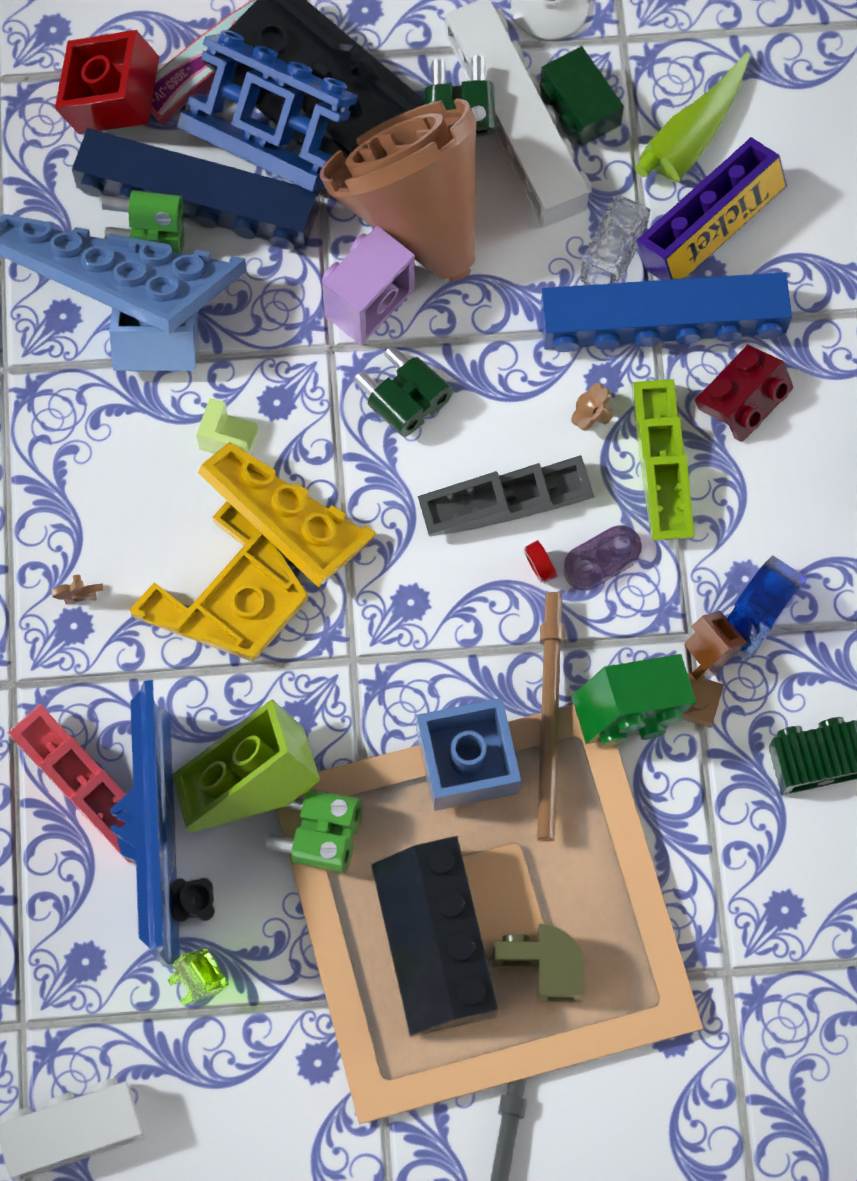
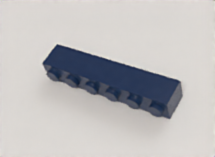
(210, 191)

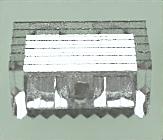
(614, 242)

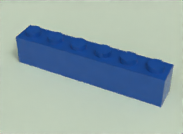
(665, 311)

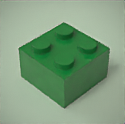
(633, 700)

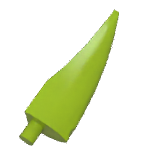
(690, 131)

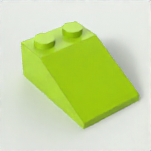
(247, 771)

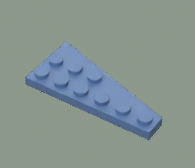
(120, 271)

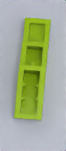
(662, 460)

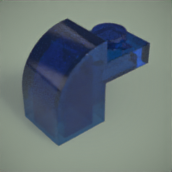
(765, 602)

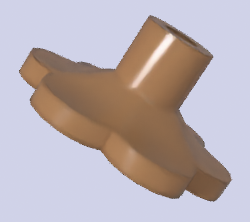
(592, 407)

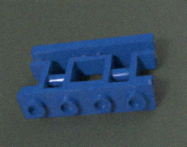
(252, 138)

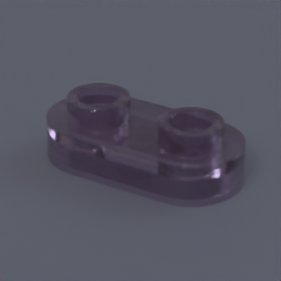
(603, 556)

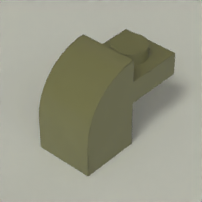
(556, 958)

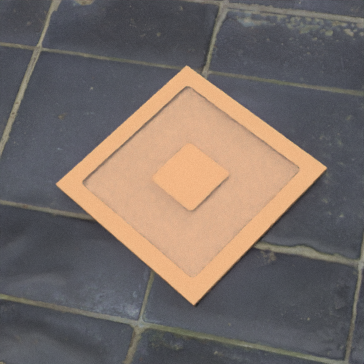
(587, 882)

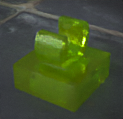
(199, 976)

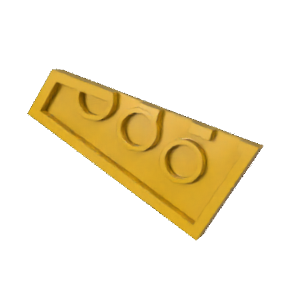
(299, 527)

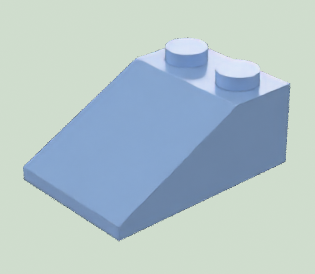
(146, 348)

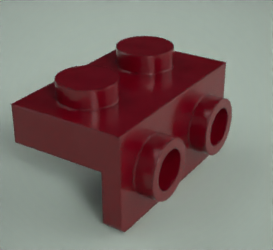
(746, 391)

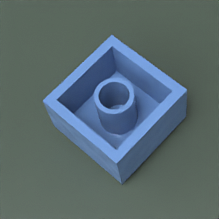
(468, 754)

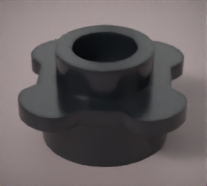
(201, 890)

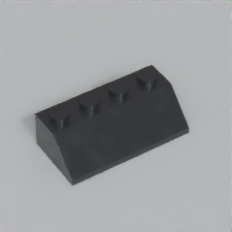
(434, 937)

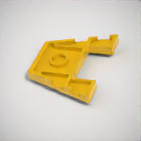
(244, 602)

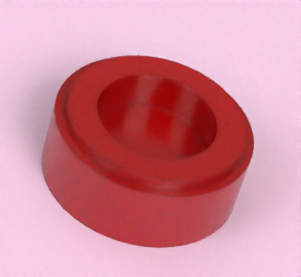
(540, 562)

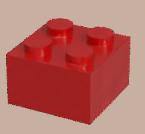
(107, 82)

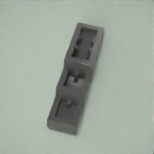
(505, 497)

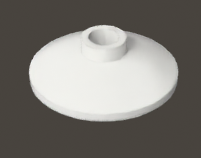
(549, 19)

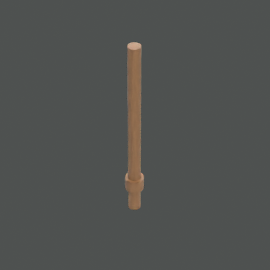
(552, 637)

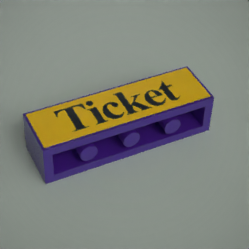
(712, 211)

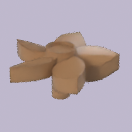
(76, 591)

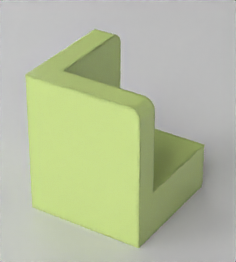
(219, 428)

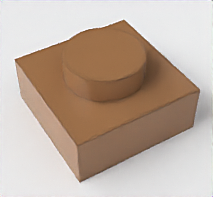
(707, 697)

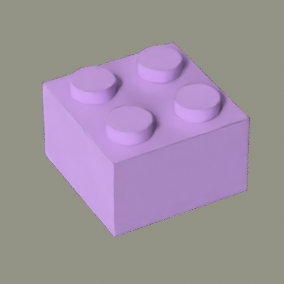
(368, 284)

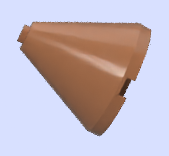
(416, 184)

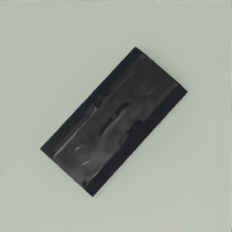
(310, 38)

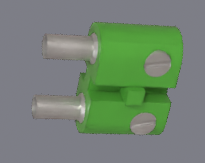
(151, 217)
(325, 831)

